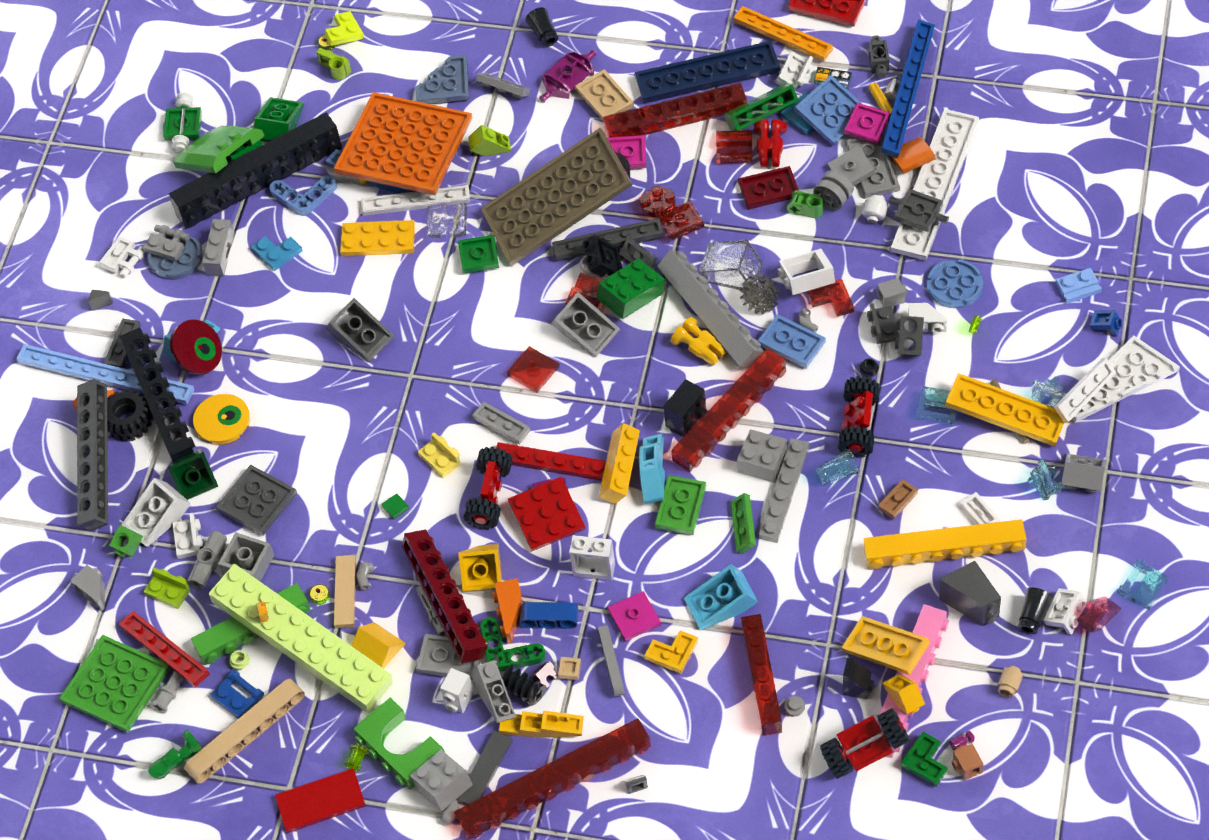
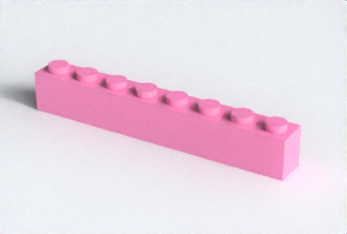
(929, 625)

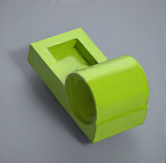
(338, 65)

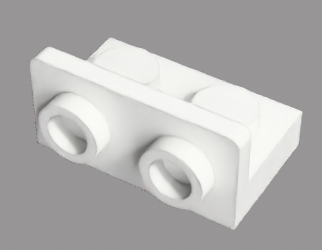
(187, 537)
(1065, 610)

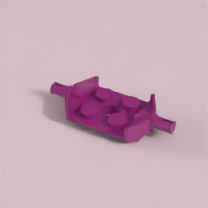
(561, 84)

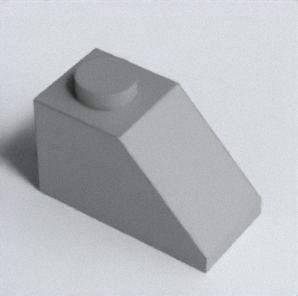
(90, 586)

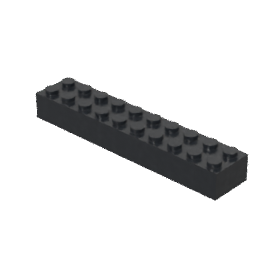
(255, 170)

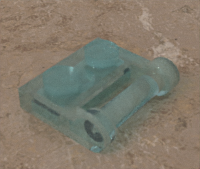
(935, 399)
(1148, 588)

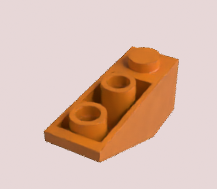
(510, 601)

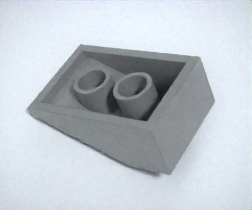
(585, 325)

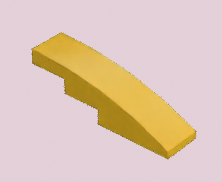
(543, 725)

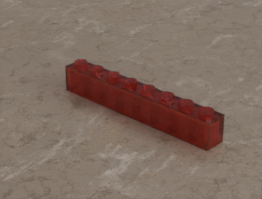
(728, 410)

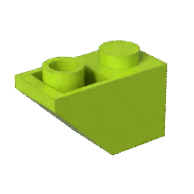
(488, 142)

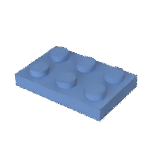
(792, 341)

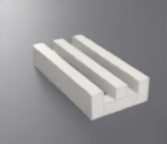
(964, 504)

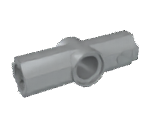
(202, 568)

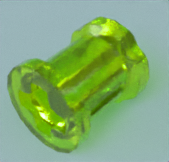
(355, 757)

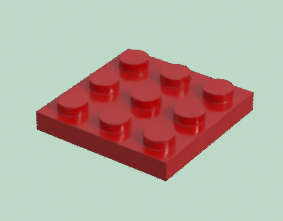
(546, 514)

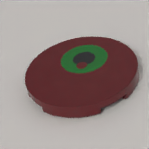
(196, 347)

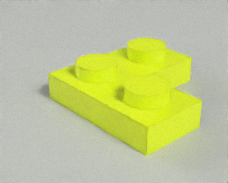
(347, 29)

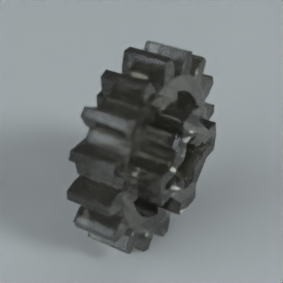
(751, 293)

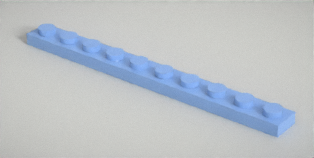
(91, 370)

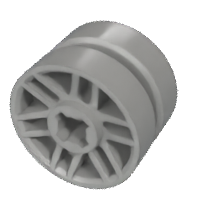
(834, 189)

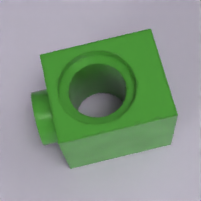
(120, 536)

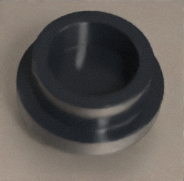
(869, 367)

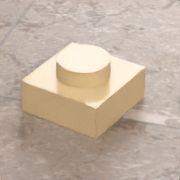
(569, 668)

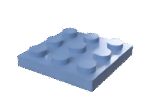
(828, 109)

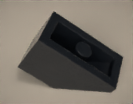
(856, 680)

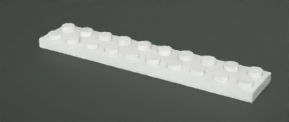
(938, 178)

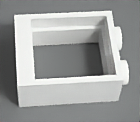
(803, 263)
(583, 565)

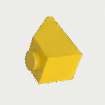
(904, 693)

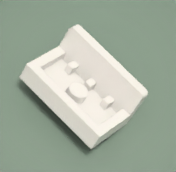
(794, 70)

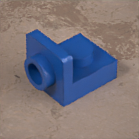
(1106, 321)

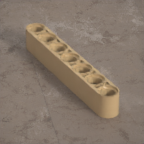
(244, 731)

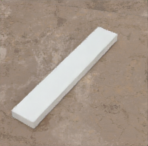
(414, 200)

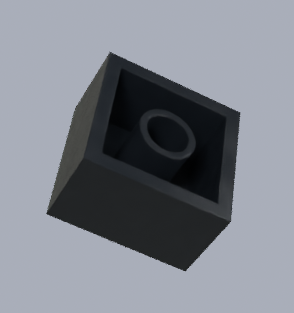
(685, 408)

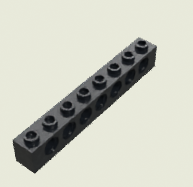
(132, 343)

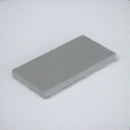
(884, 179)

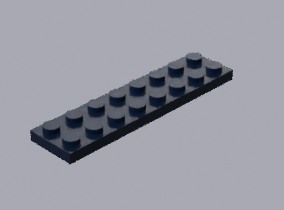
(707, 71)

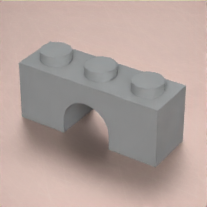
(219, 238)

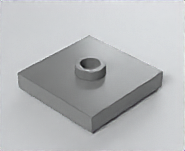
(853, 165)

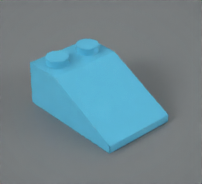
(721, 598)

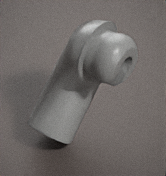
(362, 573)
(448, 815)

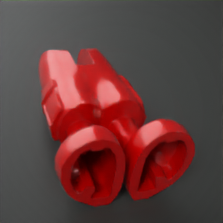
(770, 147)

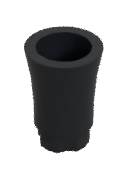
(542, 26)
(1034, 609)

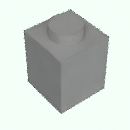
(891, 292)

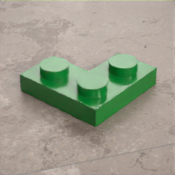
(920, 760)

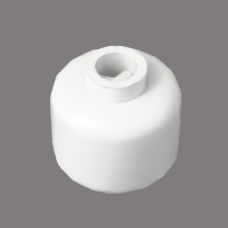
(875, 208)

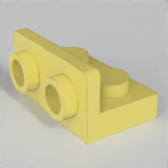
(440, 455)

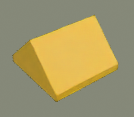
(377, 643)

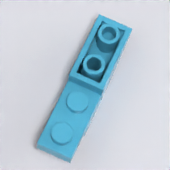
(651, 469)

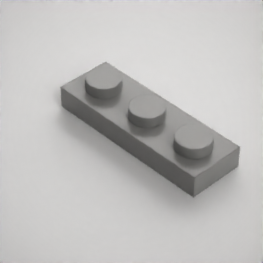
(503, 85)
(501, 423)

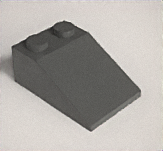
(359, 330)

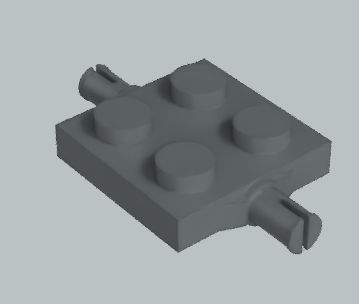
(918, 210)

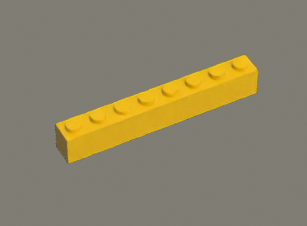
(944, 544)

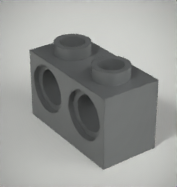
(915, 335)

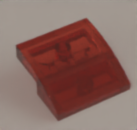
(734, 147)
(588, 288)

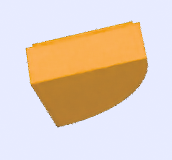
(262, 611)

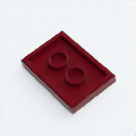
(768, 187)

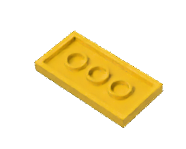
(378, 238)
(885, 645)

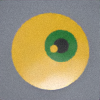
(221, 419)

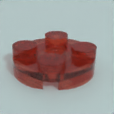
(657, 201)

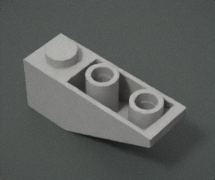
(493, 691)

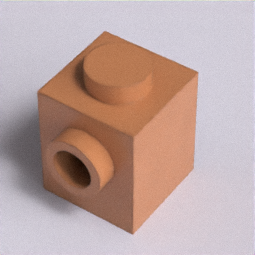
(967, 761)

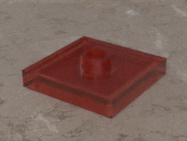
(681, 221)
(533, 369)

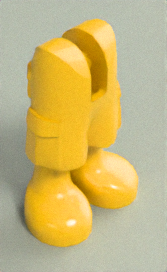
(703, 346)

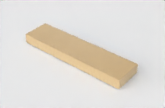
(345, 591)

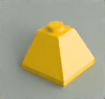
(480, 567)

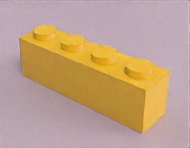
(619, 463)

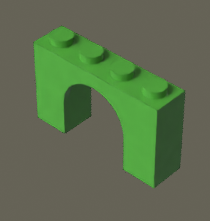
(373, 732)

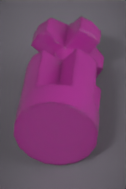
(961, 740)

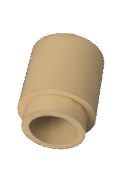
(1009, 681)

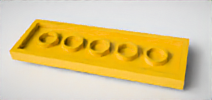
(1005, 409)

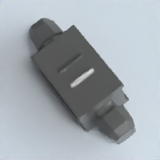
(878, 47)

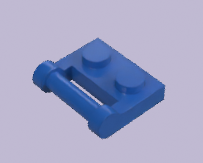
(232, 699)

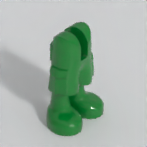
(174, 758)

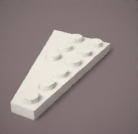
(1136, 368)

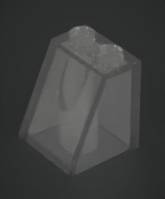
(730, 263)

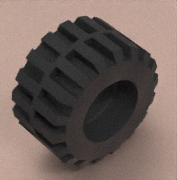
(135, 424)

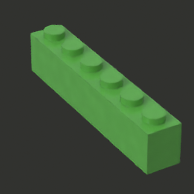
(231, 634)

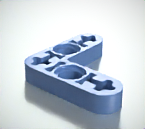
(301, 200)

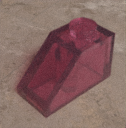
(1098, 613)

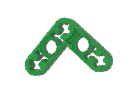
(505, 655)

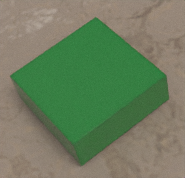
(395, 506)

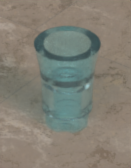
(837, 468)

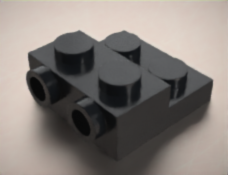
(601, 256)

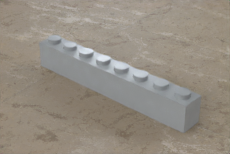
(710, 308)

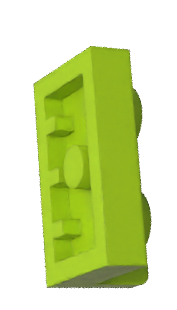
(167, 588)

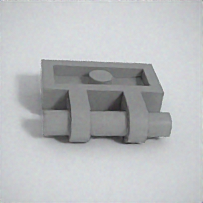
(165, 247)

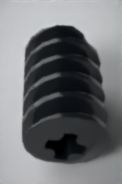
(522, 687)

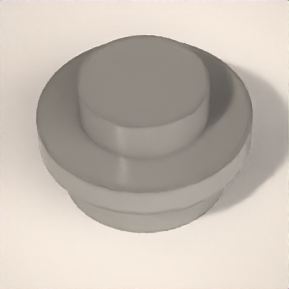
(794, 706)

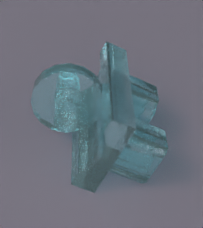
(1041, 390)
(1041, 479)

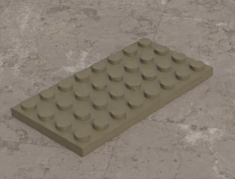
(556, 196)

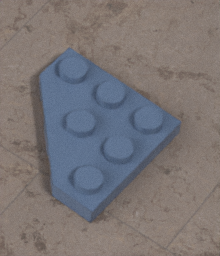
(446, 83)

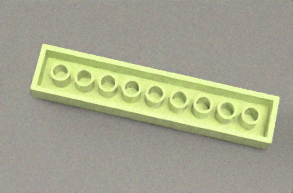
(302, 638)

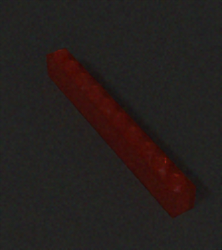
(552, 779)

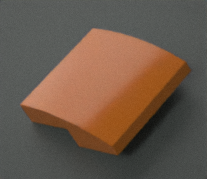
(913, 155)

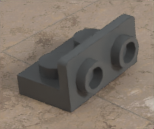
(883, 324)

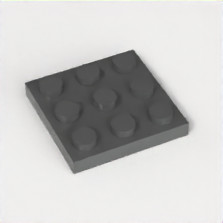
(256, 500)

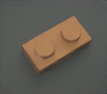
(898, 499)

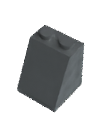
(971, 594)

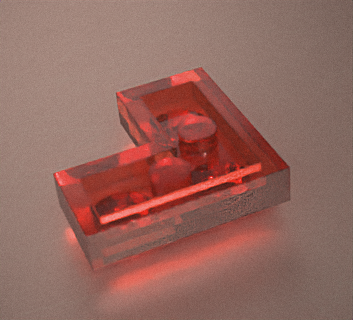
(834, 294)

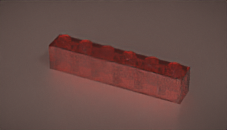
(761, 675)

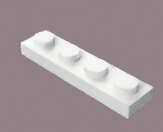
(1085, 390)

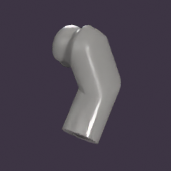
(805, 320)

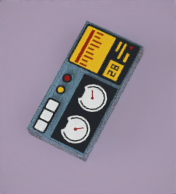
(842, 77)

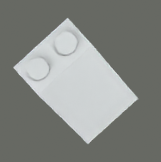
(156, 511)

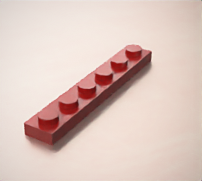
(555, 461)
(164, 649)

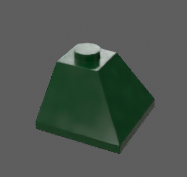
(192, 474)

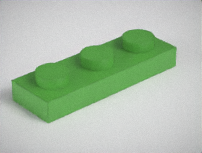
(743, 523)

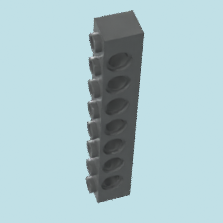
(92, 455)

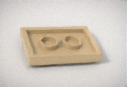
(604, 95)

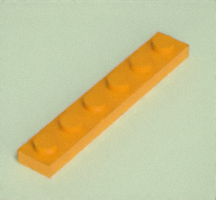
(783, 33)

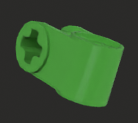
(806, 204)

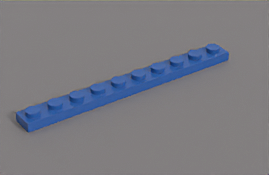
(907, 89)

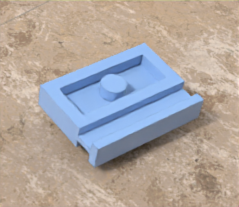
(1078, 285)

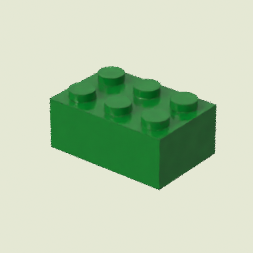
(630, 288)

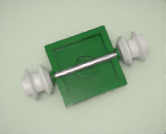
(182, 122)

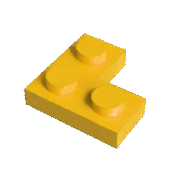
(674, 656)

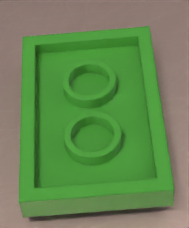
(680, 505)

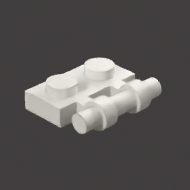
(117, 255)

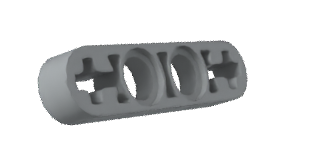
(611, 661)

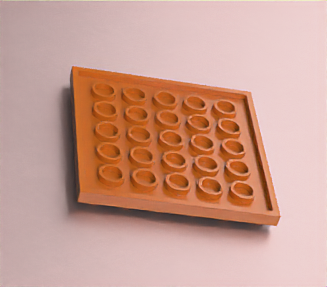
(403, 143)

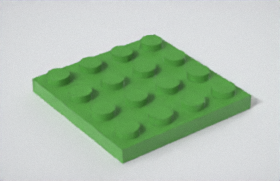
(114, 683)

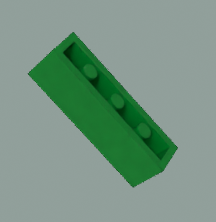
(761, 107)

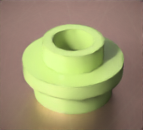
(237, 655)

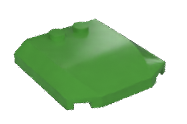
(211, 149)

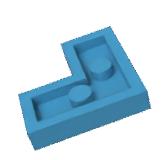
(278, 255)

